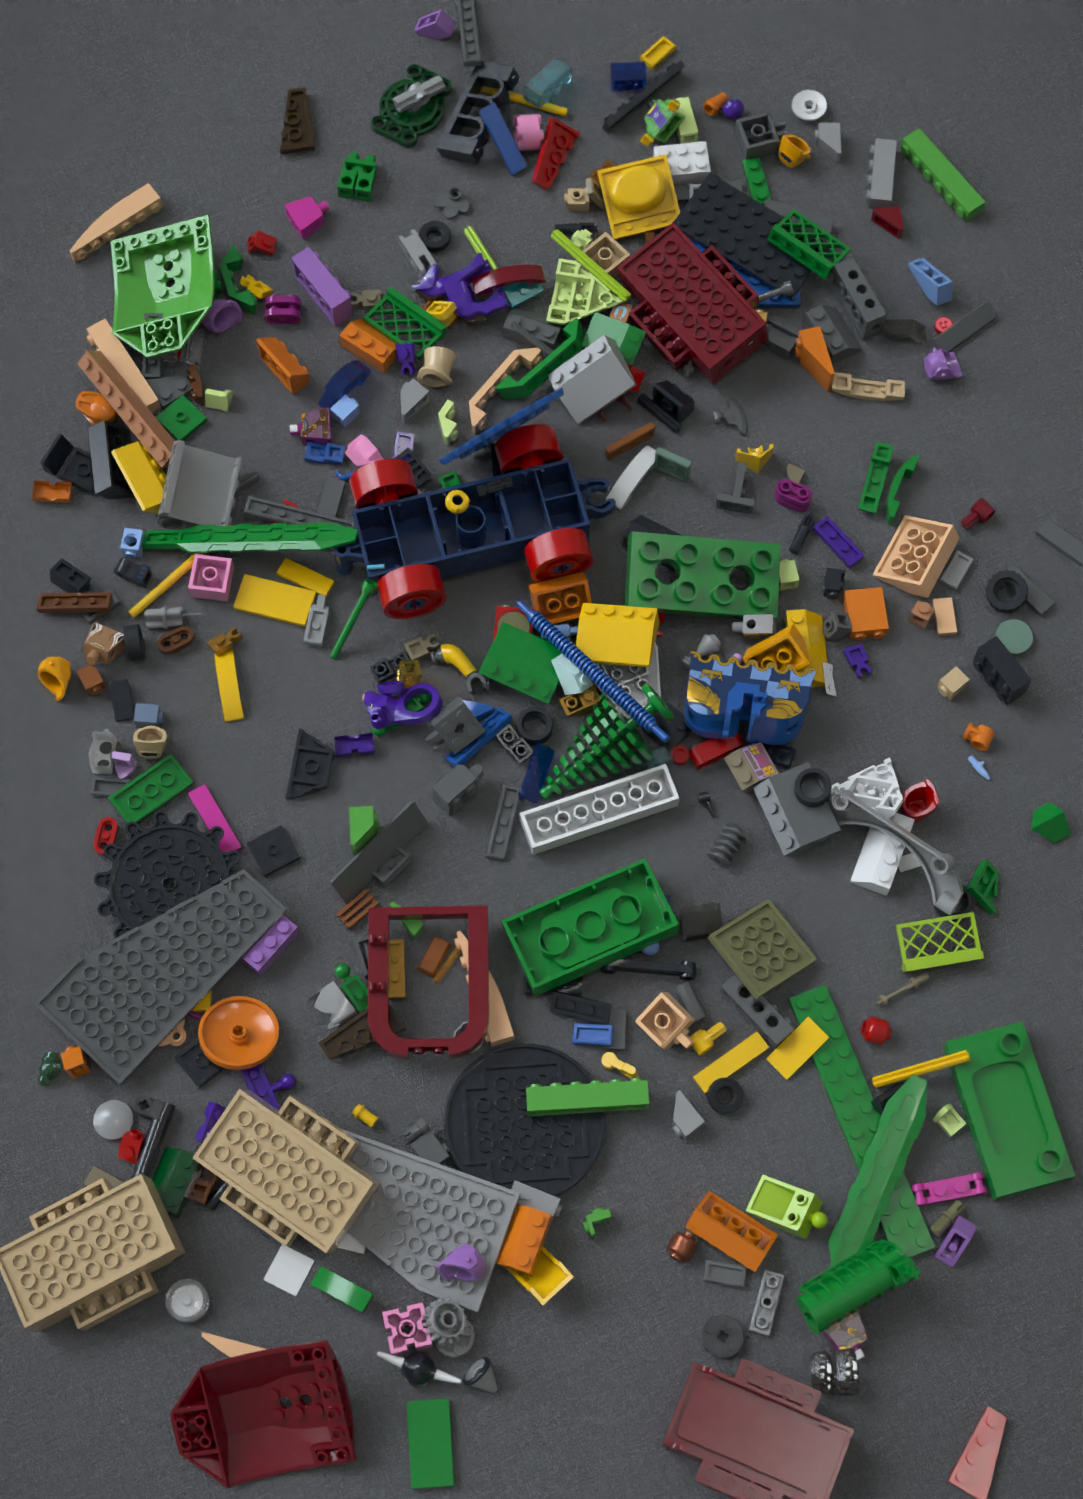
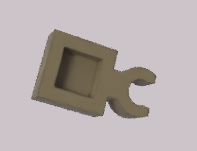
(368, 299)
(419, 649)

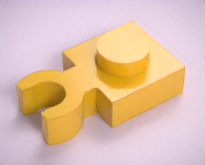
(258, 288)

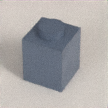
(148, 715)

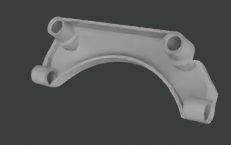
(944, 882)

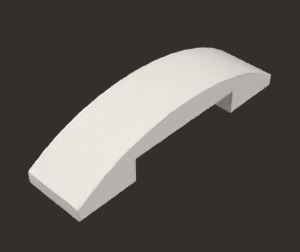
(632, 477)

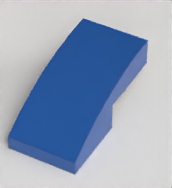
(324, 454)

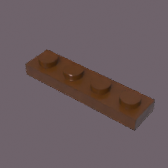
(74, 602)

